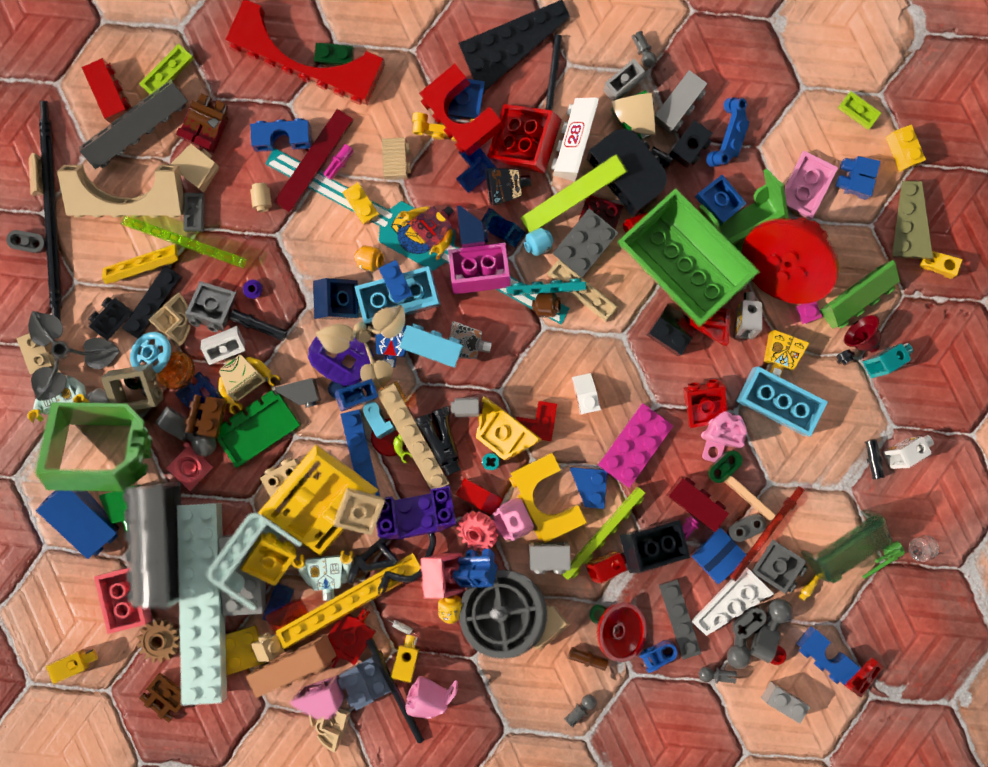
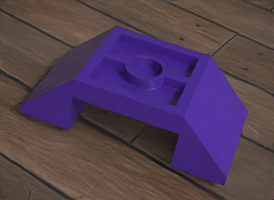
(416, 515)

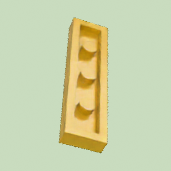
(140, 264)

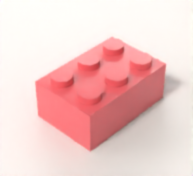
(114, 602)

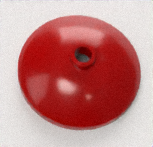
(628, 635)

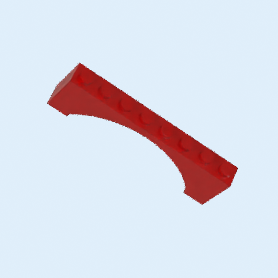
(352, 79)

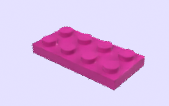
(635, 445)

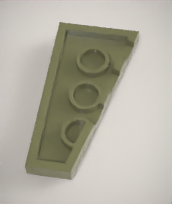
(912, 225)

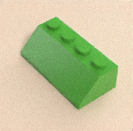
(860, 295)

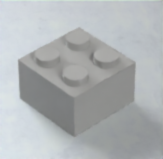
(549, 557)

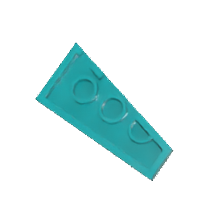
(538, 287)

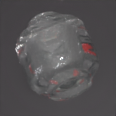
(923, 548)

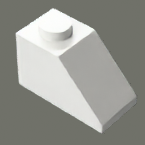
(586, 393)

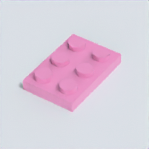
(808, 184)

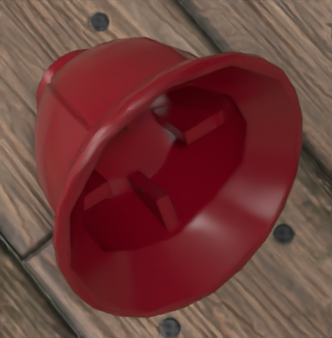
(864, 334)

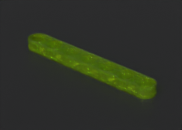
(184, 241)

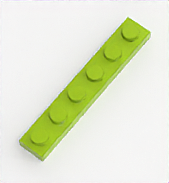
(608, 527)

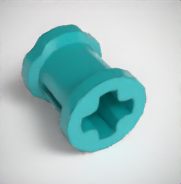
(490, 467)

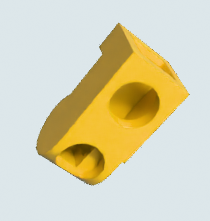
(942, 264)

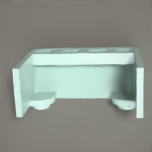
(224, 568)

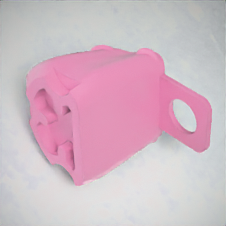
(724, 431)
(512, 520)
(428, 698)

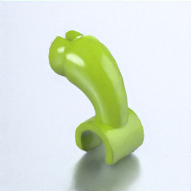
(398, 446)

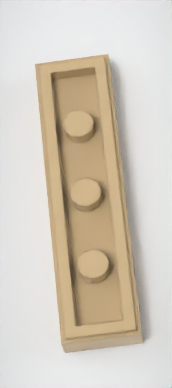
(590, 298)

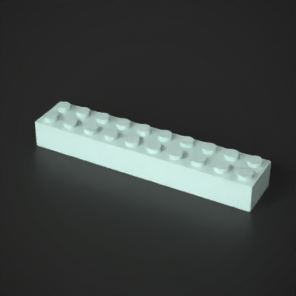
(200, 606)

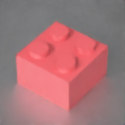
(438, 574)

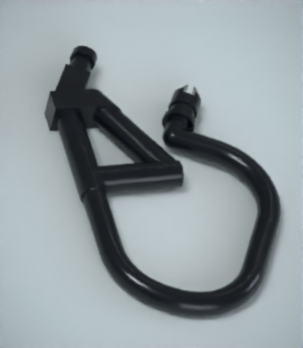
(359, 563)

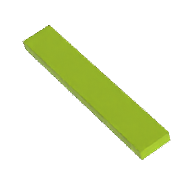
(574, 193)

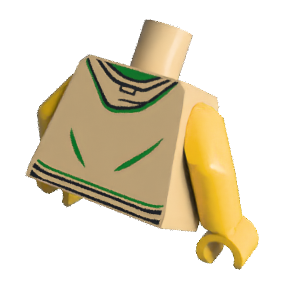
(241, 377)

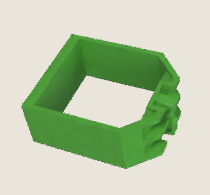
(54, 439)

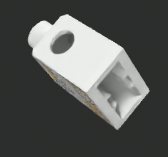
(908, 452)

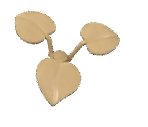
(386, 321)

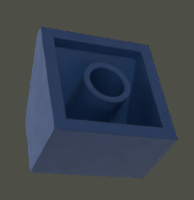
(471, 229)
(335, 299)

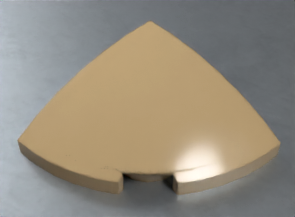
(636, 112)
(172, 319)
(331, 729)

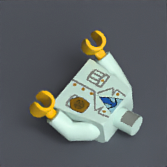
(73, 392)
(325, 572)

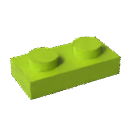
(859, 110)

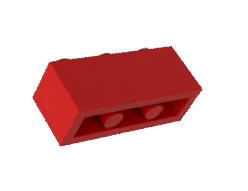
(106, 89)

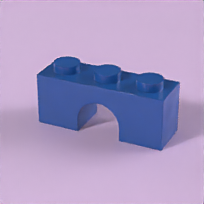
(265, 133)
(814, 645)

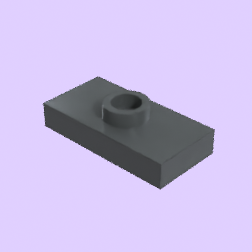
(194, 212)

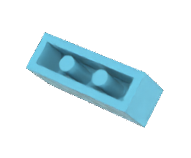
(431, 345)

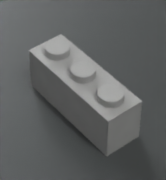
(680, 102)

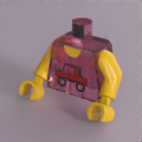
(431, 226)

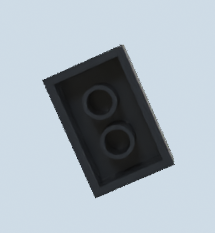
(654, 546)

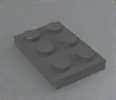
(585, 242)

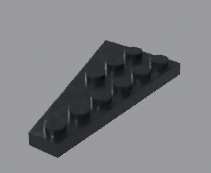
(505, 46)

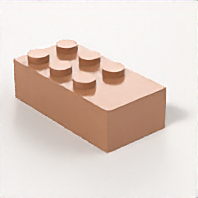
(292, 666)

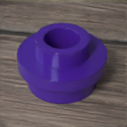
(258, 289)

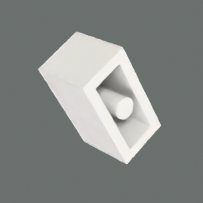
(223, 345)

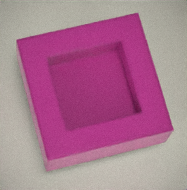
(808, 312)

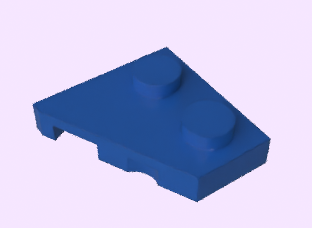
(591, 486)

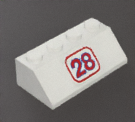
(575, 138)

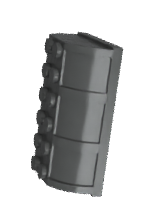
(153, 544)

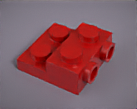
(704, 402)

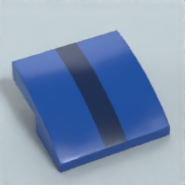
(719, 556)

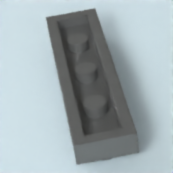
(679, 619)

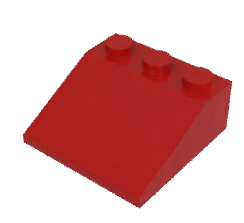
(526, 137)

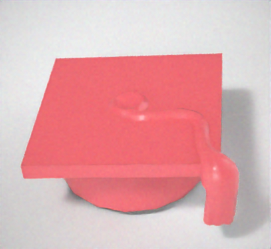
(189, 467)

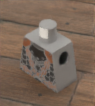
(470, 339)

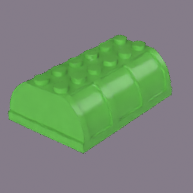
(688, 257)

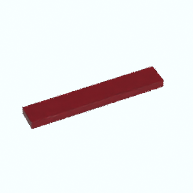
(313, 161)

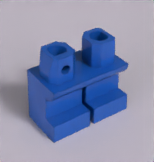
(860, 177)
(476, 569)

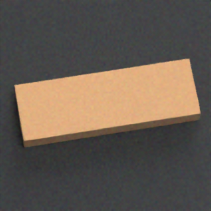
(750, 498)

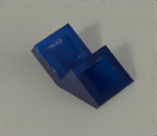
(502, 228)

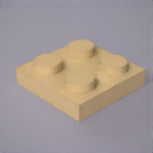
(359, 511)

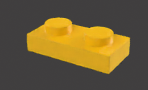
(360, 203)

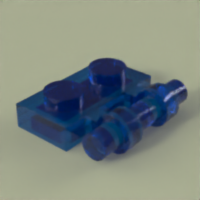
(187, 393)

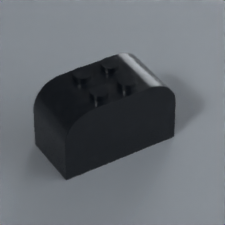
(644, 174)

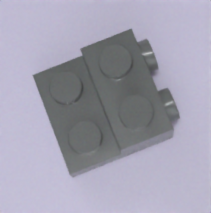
(210, 307)
(780, 567)

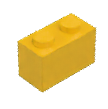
(905, 148)

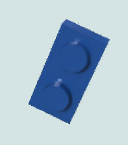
(395, 281)

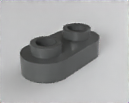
(27, 243)
(747, 526)

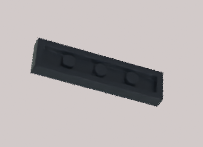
(152, 302)

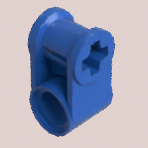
(657, 656)

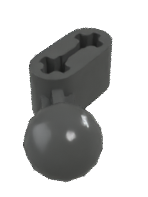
(174, 423)
(767, 636)
(739, 655)

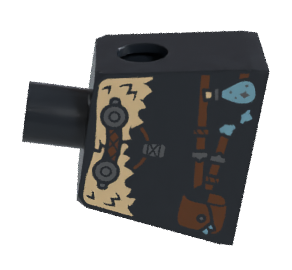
(505, 184)

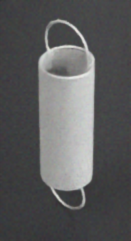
(402, 627)

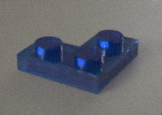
(475, 173)

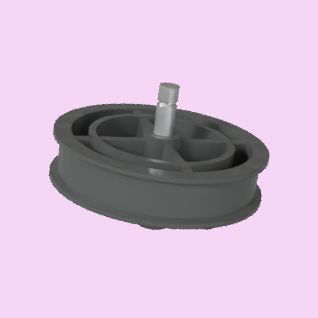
(505, 617)

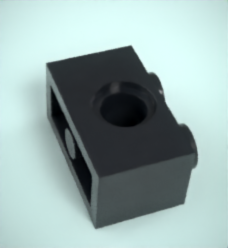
(695, 133)

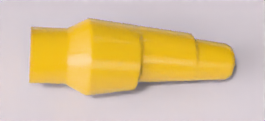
(808, 589)

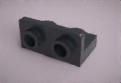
(109, 317)

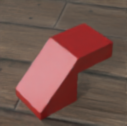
(479, 496)

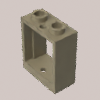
(116, 393)

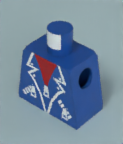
(390, 347)

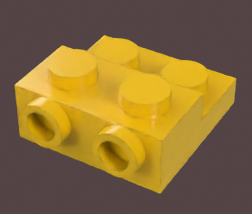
(269, 558)

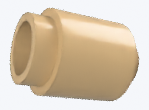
(261, 197)

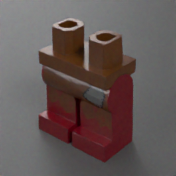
(204, 125)

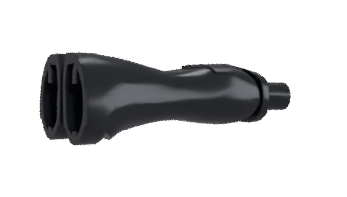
(444, 449)

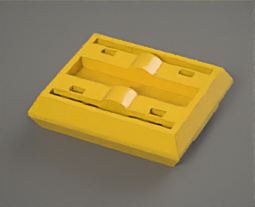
(314, 500)

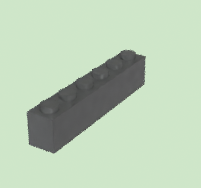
(133, 125)

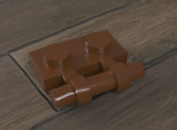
(211, 417)
(167, 693)

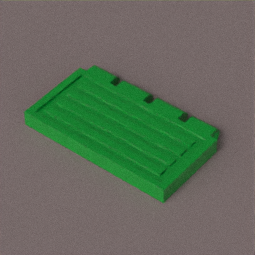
(257, 430)

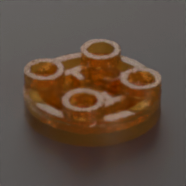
(177, 372)

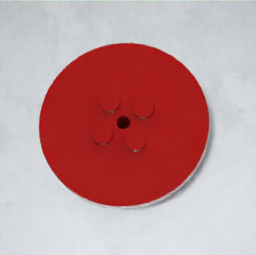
(792, 260)

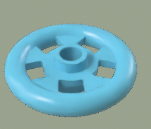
(143, 341)

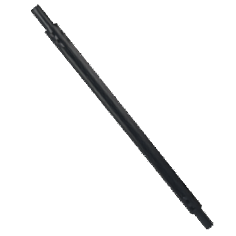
(50, 210)

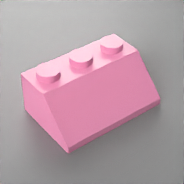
(320, 698)

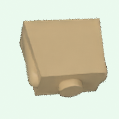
(196, 166)

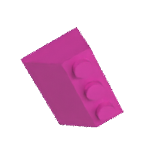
(479, 268)

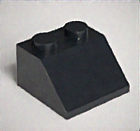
(672, 330)

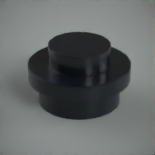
(845, 357)

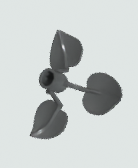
(43, 330)

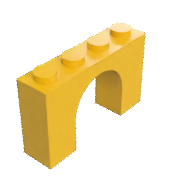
(548, 525)

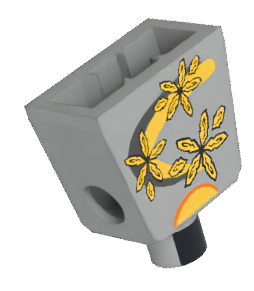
(748, 317)

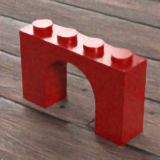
(438, 97)

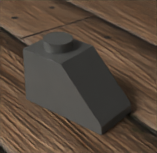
(301, 392)

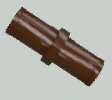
(588, 659)

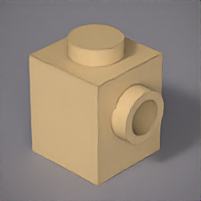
(267, 647)

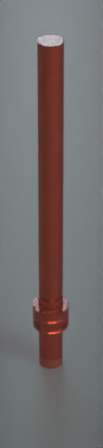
(789, 504)

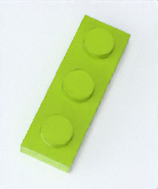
(167, 69)

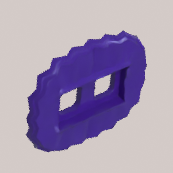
(333, 368)

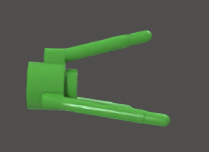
(891, 554)

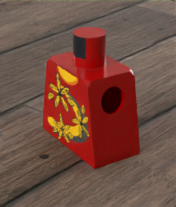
(601, 568)

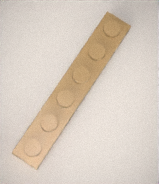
(412, 437)

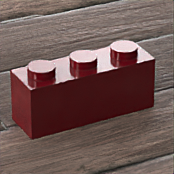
(698, 503)

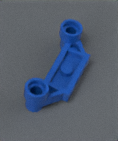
(734, 134)

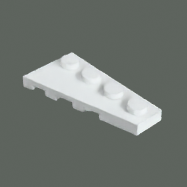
(731, 602)

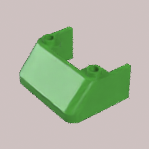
(767, 205)

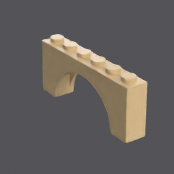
(85, 198)

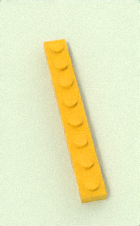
(343, 604)

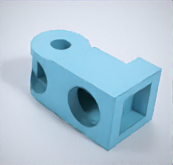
(374, 416)

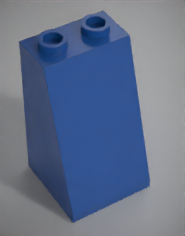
(79, 520)

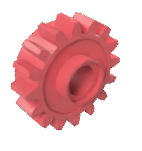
(478, 530)

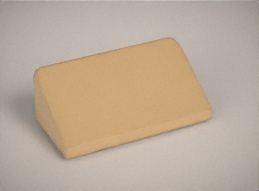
(35, 172)

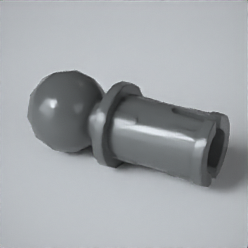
(648, 57)
(706, 674)
(588, 703)

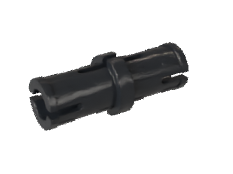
(874, 459)

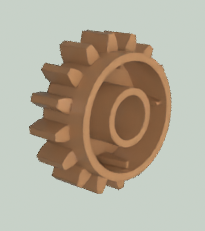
(152, 647)

